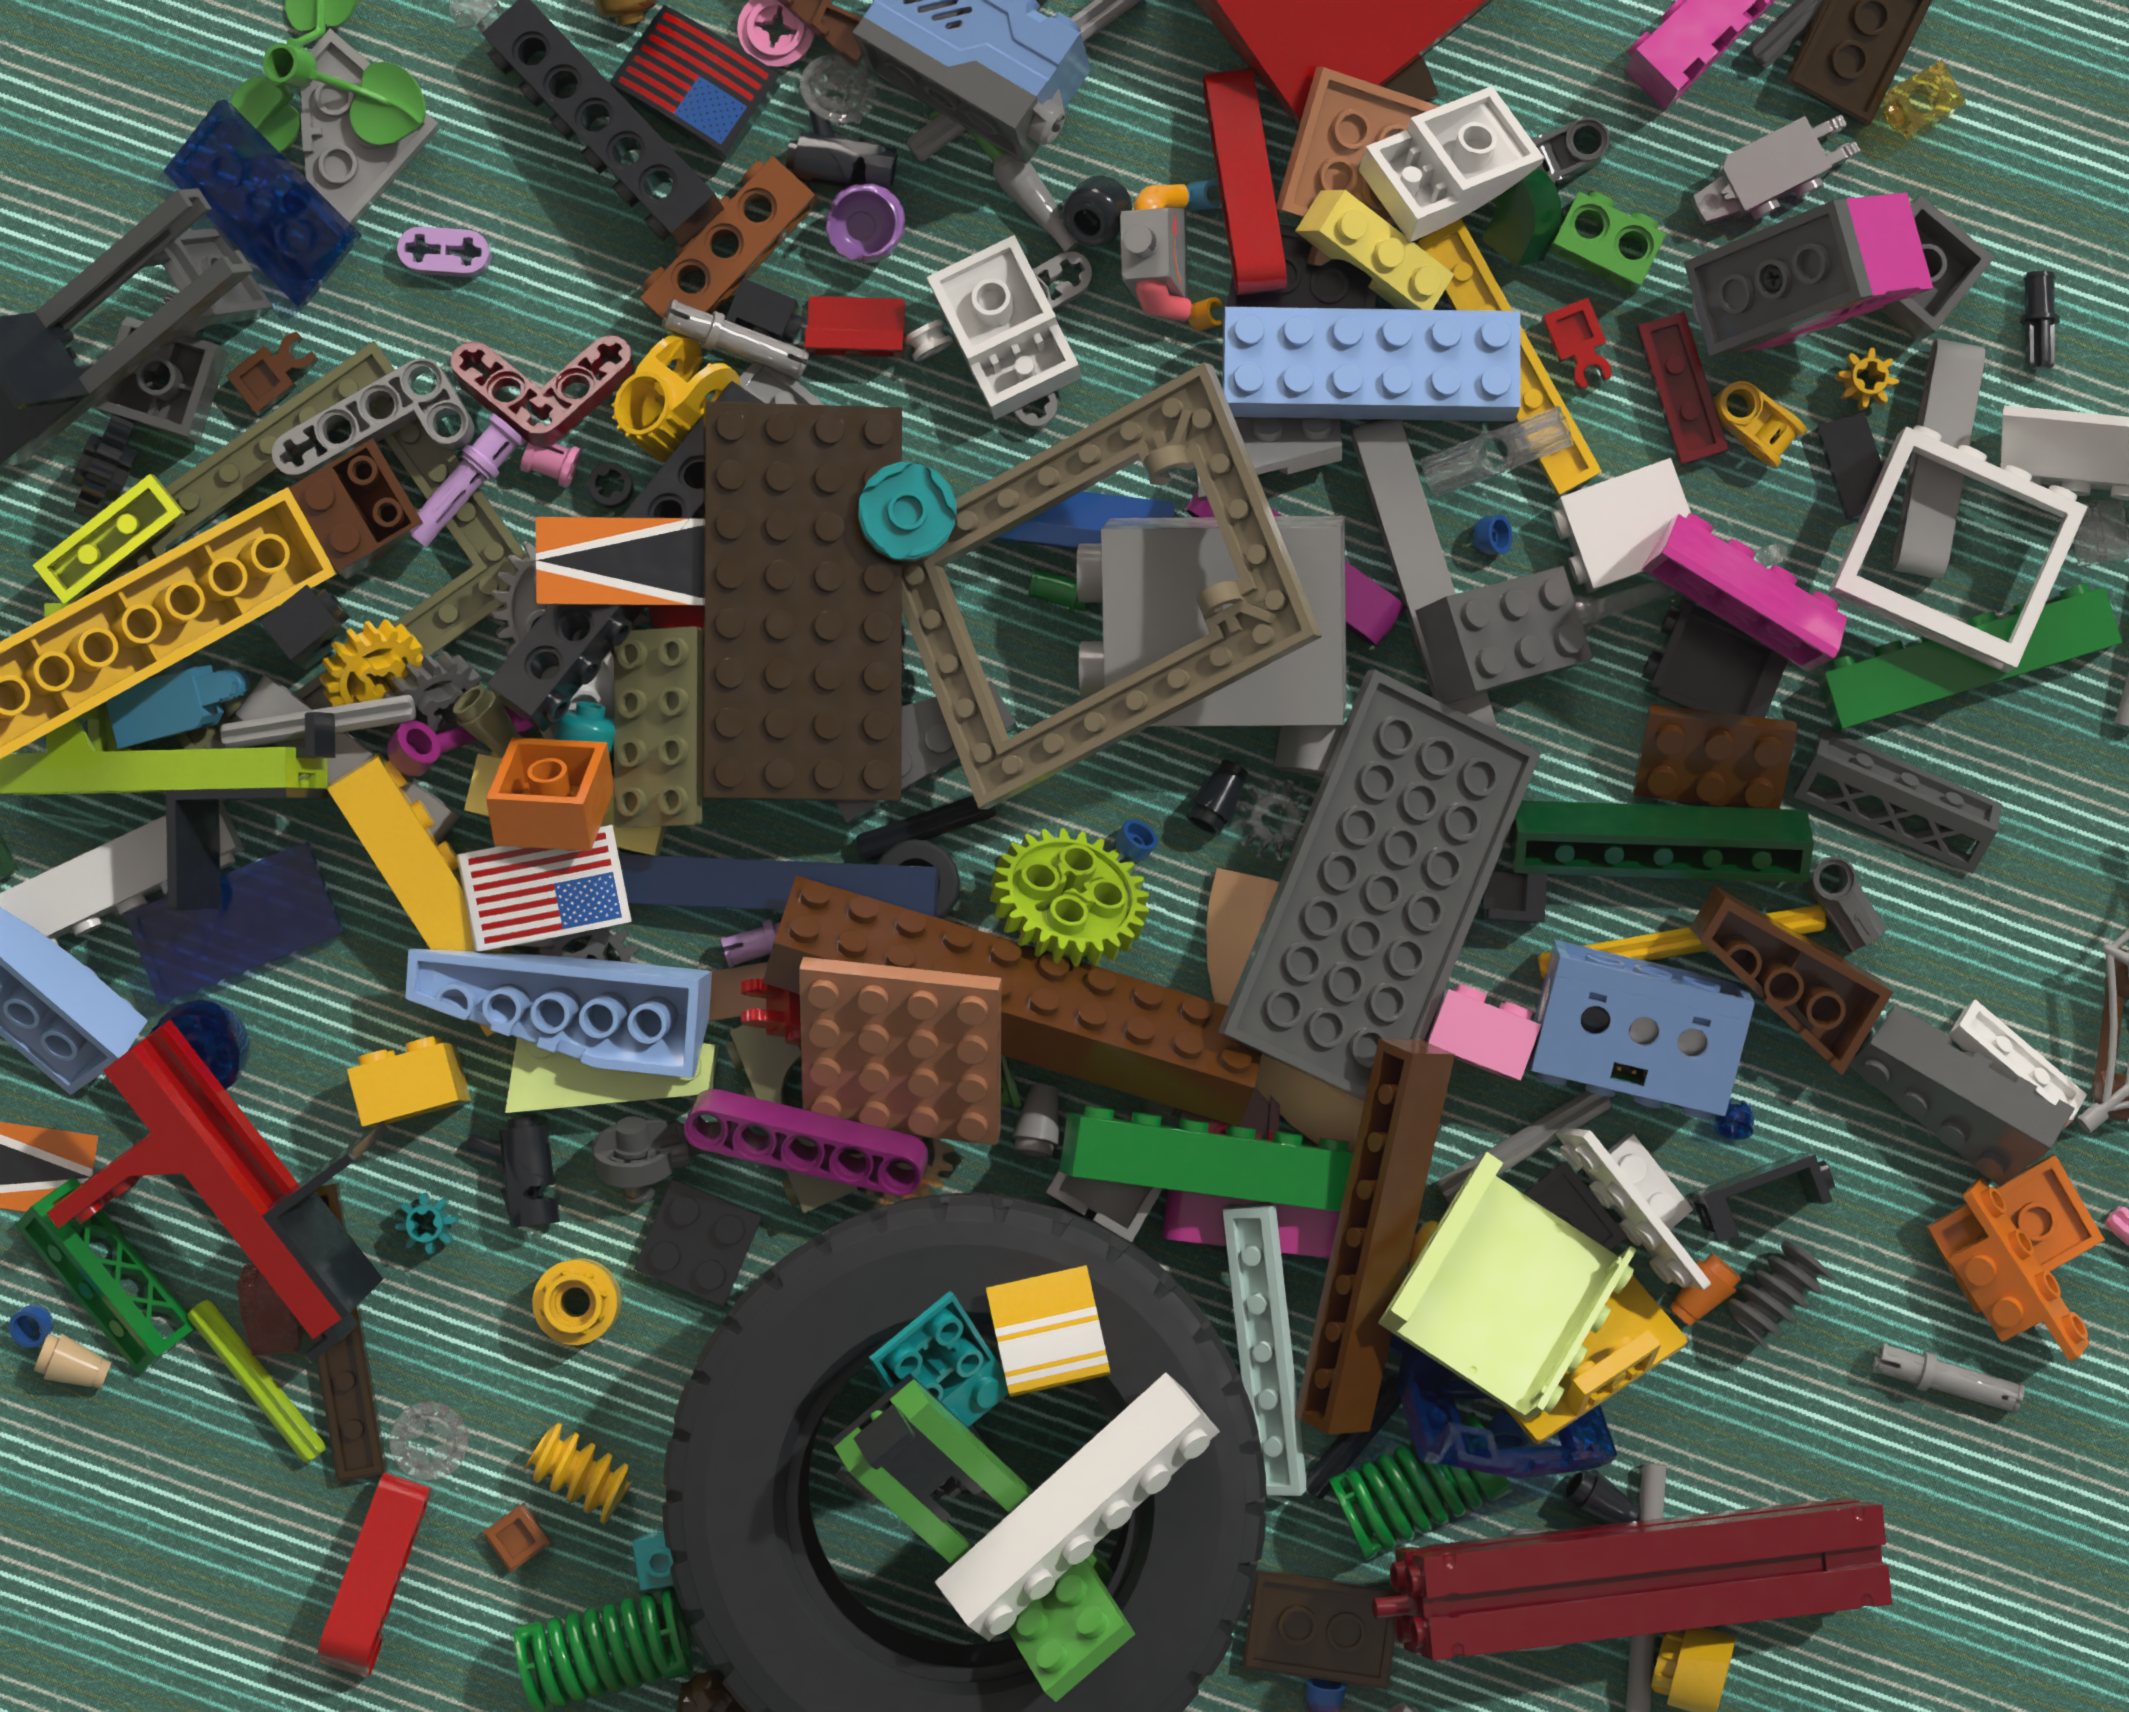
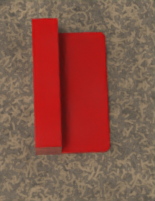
(855, 327)

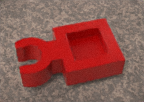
(1576, 335)

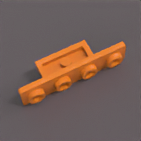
(2009, 1279)

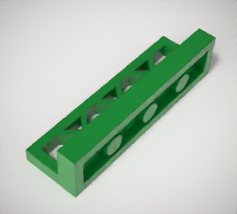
(100, 1291)

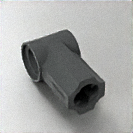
(1846, 905)

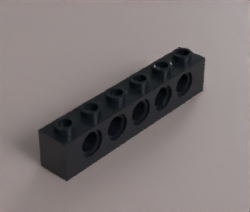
(526, 31)

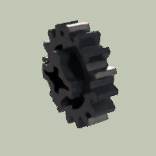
(104, 467)

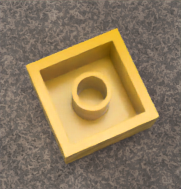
(408, 1084)

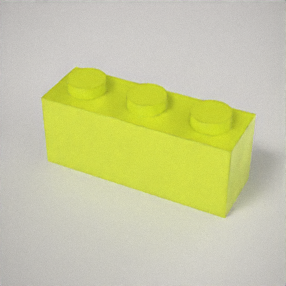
(109, 539)

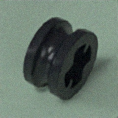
(604, 471)

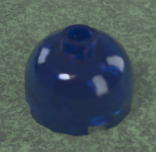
(214, 1035)

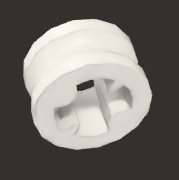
(928, 340)

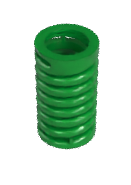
(1386, 1494)
(642, 1664)

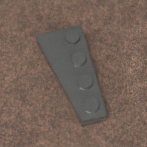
(1958, 1095)

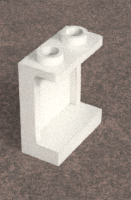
(1618, 523)

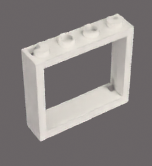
(1925, 620)

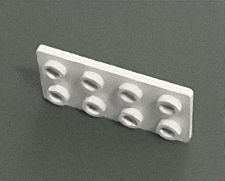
(1641, 1196)

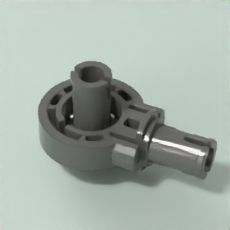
(646, 1152)

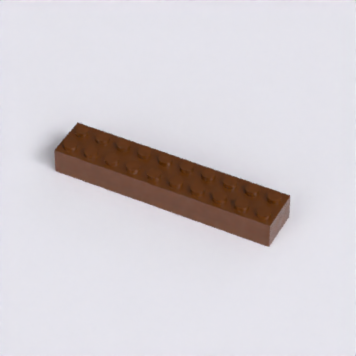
(1051, 1013)

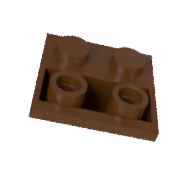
(356, 509)

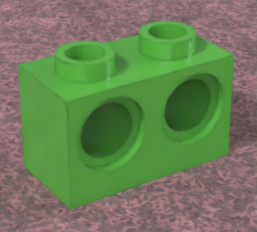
(1602, 253)

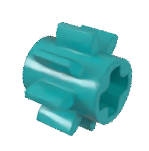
(413, 1224)

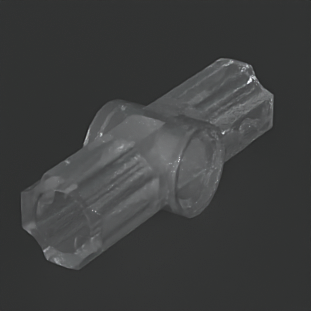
(1525, 441)

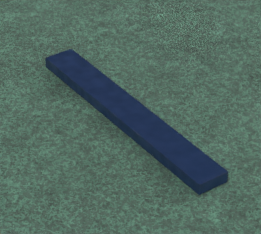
(769, 882)

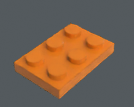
(2039, 1203)

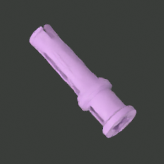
(478, 463)

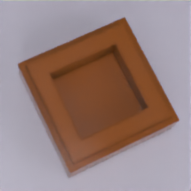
(517, 1537)

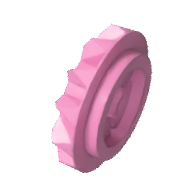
(757, 41)

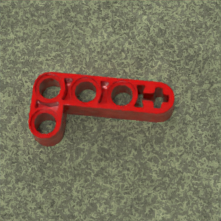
(373, 1575)

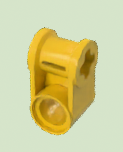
(1760, 423)

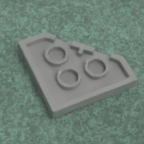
(337, 160)

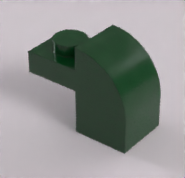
(1525, 219)

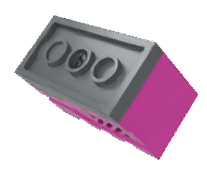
(1808, 273)

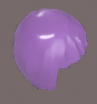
(865, 223)

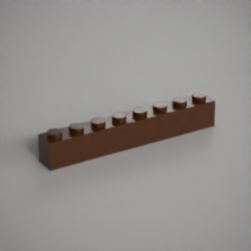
(1374, 1234)

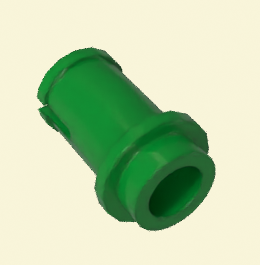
(1056, 590)

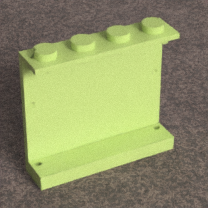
(1506, 1293)

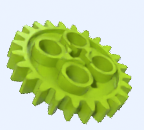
(1069, 897)

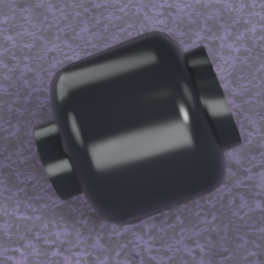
(1095, 210)

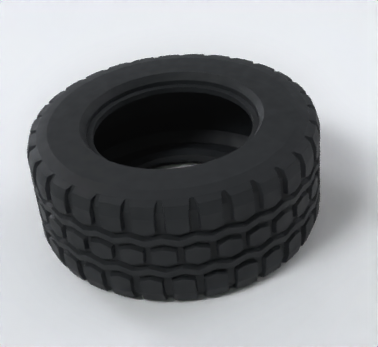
(746, 1437)

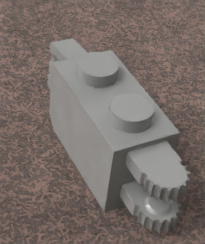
(1771, 169)

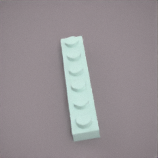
(1265, 1341)

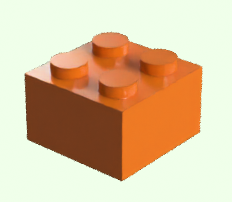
(550, 794)

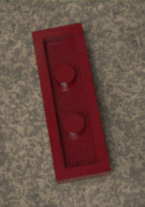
(1682, 388)

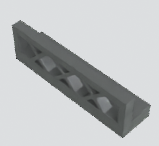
(1900, 786)

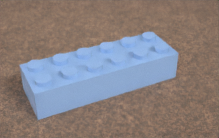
(1371, 363)

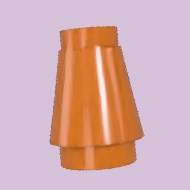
(1693, 1303)

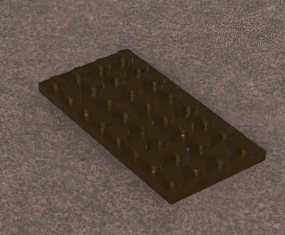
(798, 606)

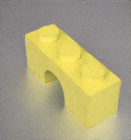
(1354, 233)

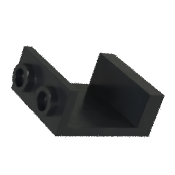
(1712, 1204)

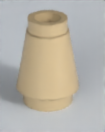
(71, 1363)

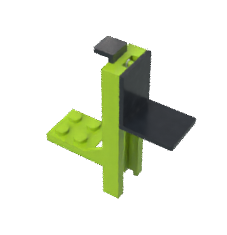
(190, 777)

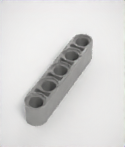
(1931, 488)
(273, 699)

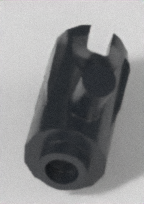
(840, 162)
(527, 1170)

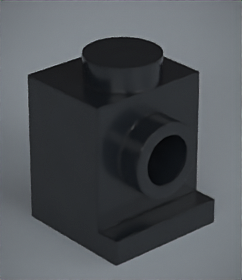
(765, 312)

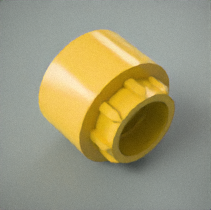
(550, 1305)
(1693, 1668)

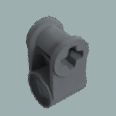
(1562, 158)

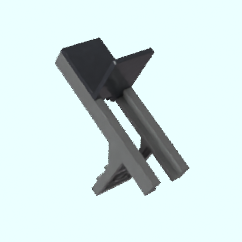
(38, 378)

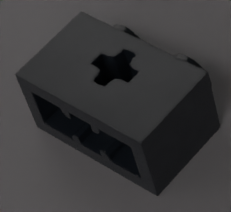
(307, 625)

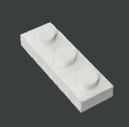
(2012, 1056)

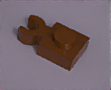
(266, 378)

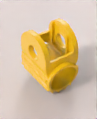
(663, 405)

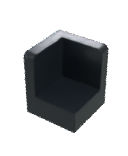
(1515, 897)

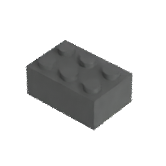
(1503, 634)

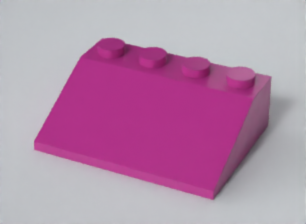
(1747, 593)

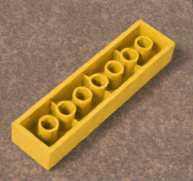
(155, 617)

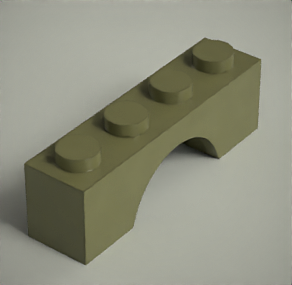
(768, 1065)

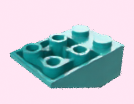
(946, 1358)

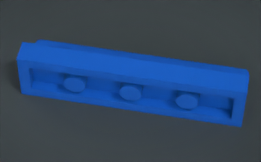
(1082, 518)

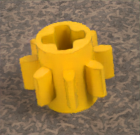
(1856, 387)

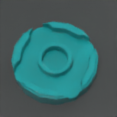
(907, 511)

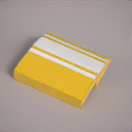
(1048, 1331)

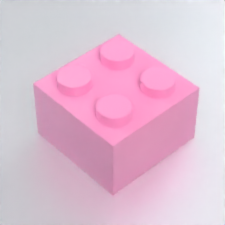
(1483, 1034)

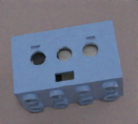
(1640, 1029)

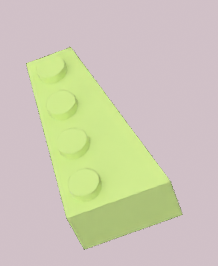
(560, 1081)

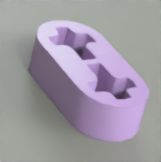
(443, 263)

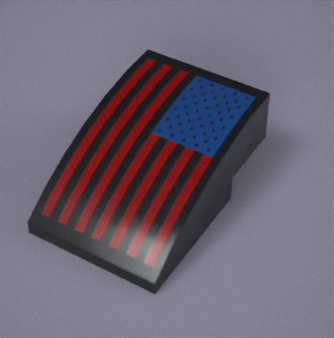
(697, 82)

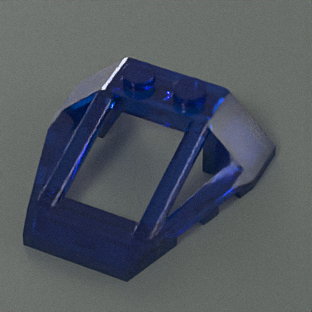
(1446, 1442)

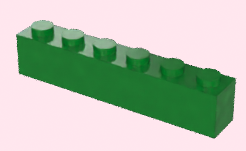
(1931, 672)
(1205, 1161)

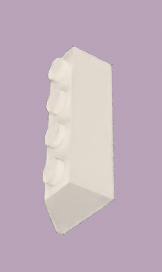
(2068, 449)

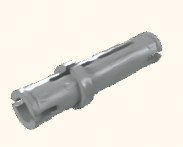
(735, 339)
(1929, 1372)

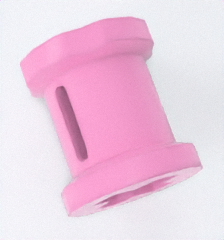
(552, 461)

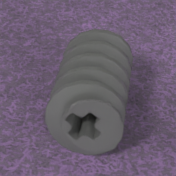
(1777, 1293)

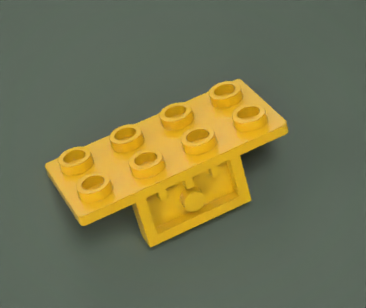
(1623, 1349)

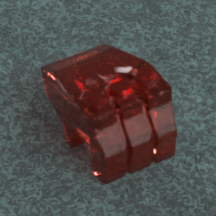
(265, 1316)

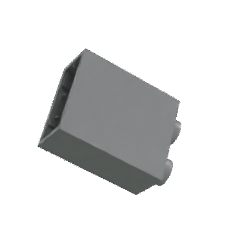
(1149, 589)

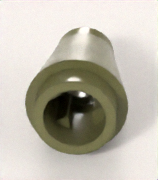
(485, 719)

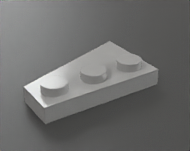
(1289, 444)

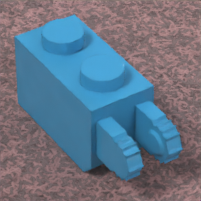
(173, 703)

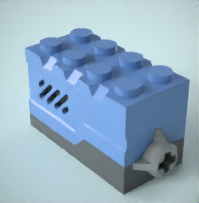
(980, 64)

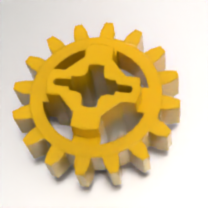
(369, 662)

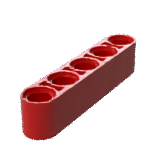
(1244, 181)

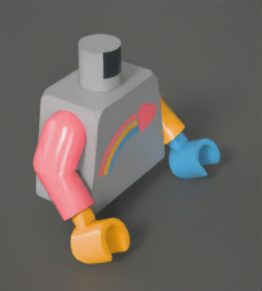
(1157, 252)

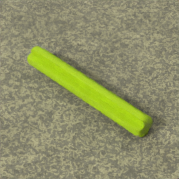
(256, 1381)

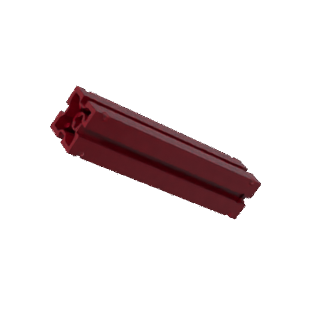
(1637, 1578)

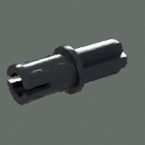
(2040, 319)

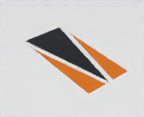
(606, 558)
(40, 1161)

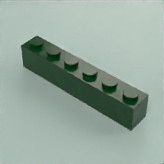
(1662, 841)

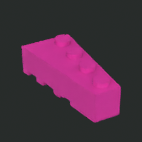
(1688, 44)

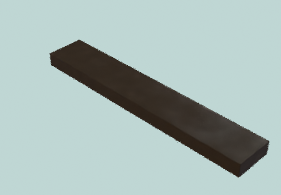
(350, 1390)

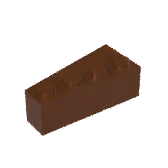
(1803, 982)

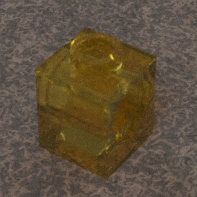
(1937, 86)

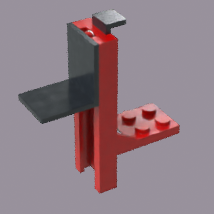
(241, 1179)

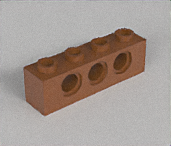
(765, 182)

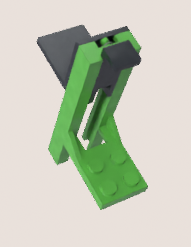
(914, 1453)

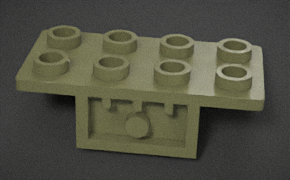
(658, 728)

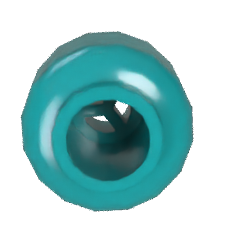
(587, 723)

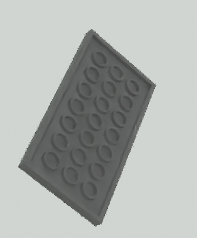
(1379, 885)

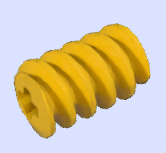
(579, 1472)

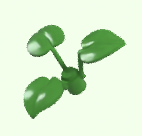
(383, 112)

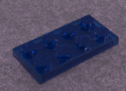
(263, 203)
(263, 916)

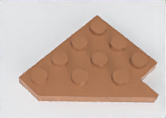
(1331, 139)

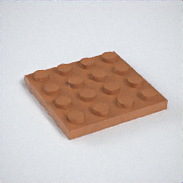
(902, 1048)

